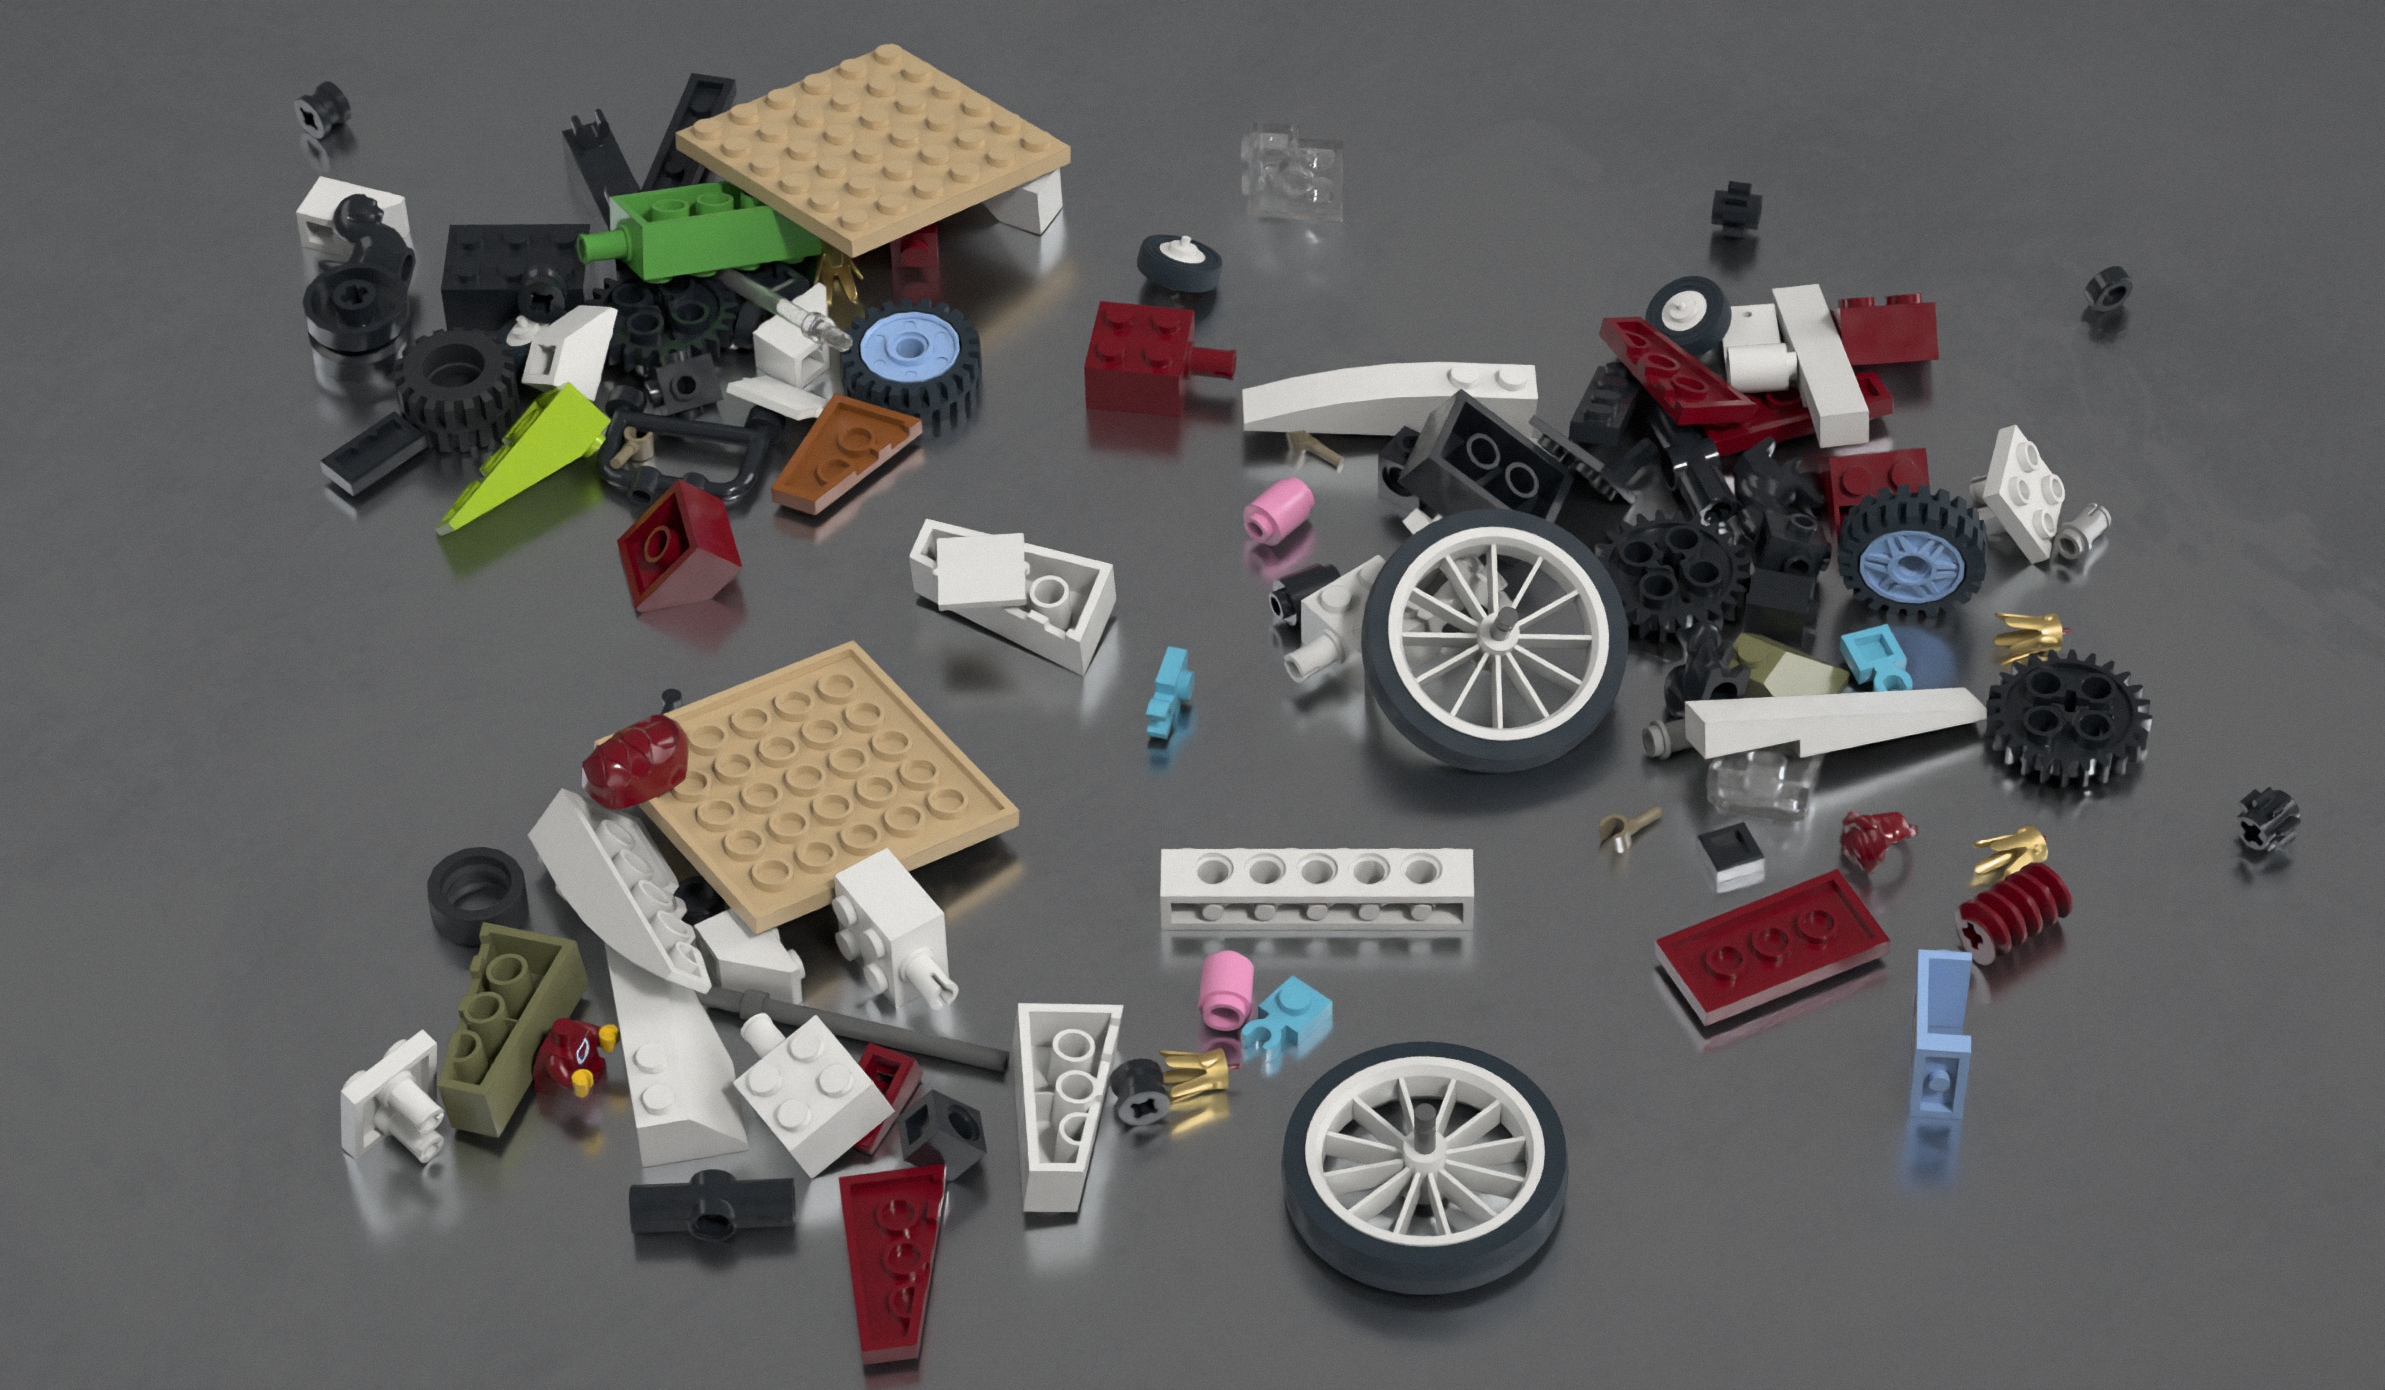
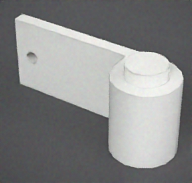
(1754, 353)

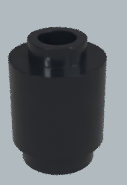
(1292, 588)

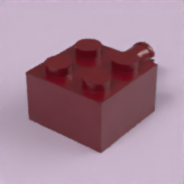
(1145, 358)

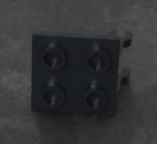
(1580, 459)

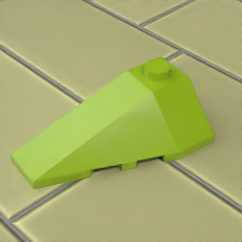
(545, 438)

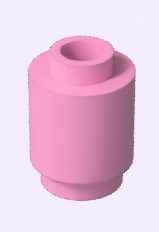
(1278, 511)
(1226, 990)

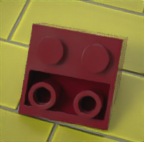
(1887, 333)
(1856, 475)

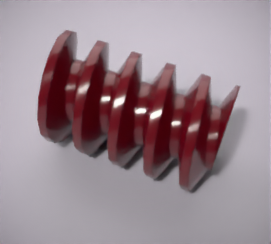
(2012, 912)

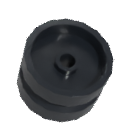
(358, 321)

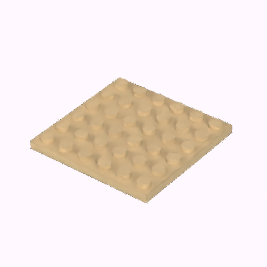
(872, 149)
(813, 778)

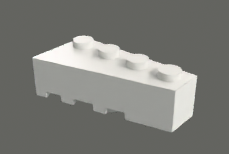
(1064, 595)
(1060, 1088)

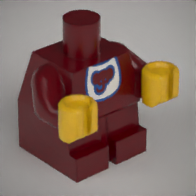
(570, 1059)

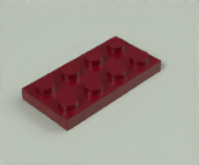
(1771, 947)

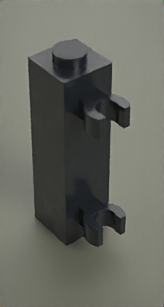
(597, 169)

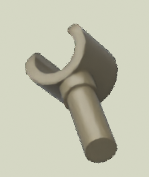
(1304, 441)
(634, 448)
(1624, 828)

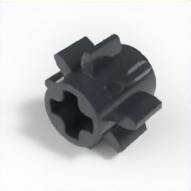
(1737, 209)
(2268, 819)

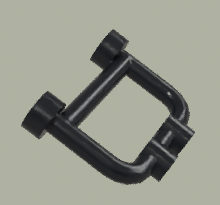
(627, 408)

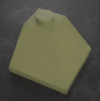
(1784, 671)

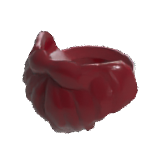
(1868, 837)

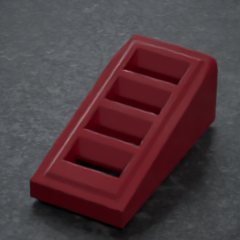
(906, 1076)

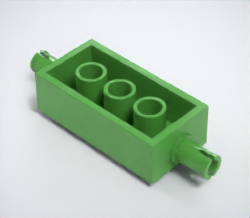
(696, 233)

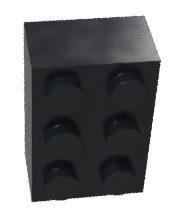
(489, 261)
(1481, 462)

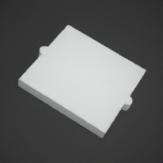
(779, 397)
(981, 571)

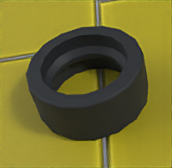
(471, 867)

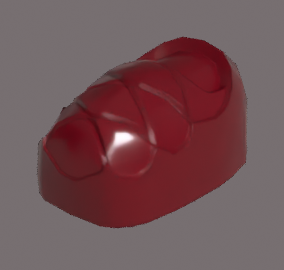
(637, 763)

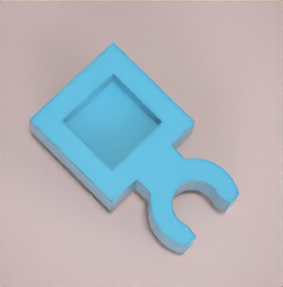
(1876, 657)
(1171, 687)
(1288, 1013)

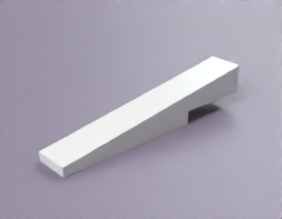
(1823, 368)
(1824, 721)

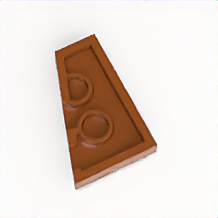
(840, 451)

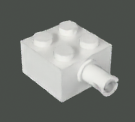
(1334, 626)
(893, 931)
(809, 1091)

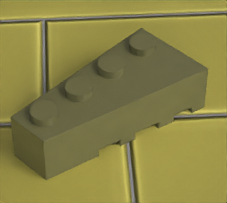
(513, 999)

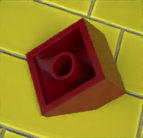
(679, 550)

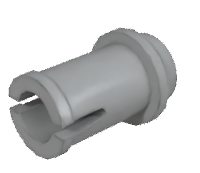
(2075, 537)
(1664, 738)

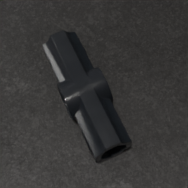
(1692, 467)
(712, 1205)

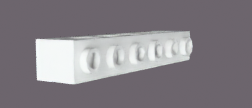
(1317, 889)

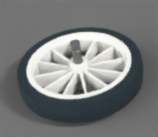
(1494, 640)
(1424, 1167)

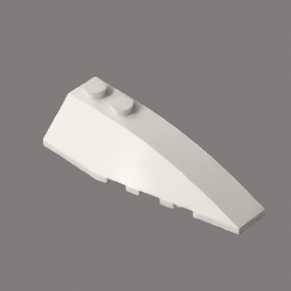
(1388, 397)
(619, 886)
(674, 1069)

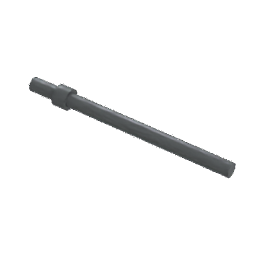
(757, 1002)

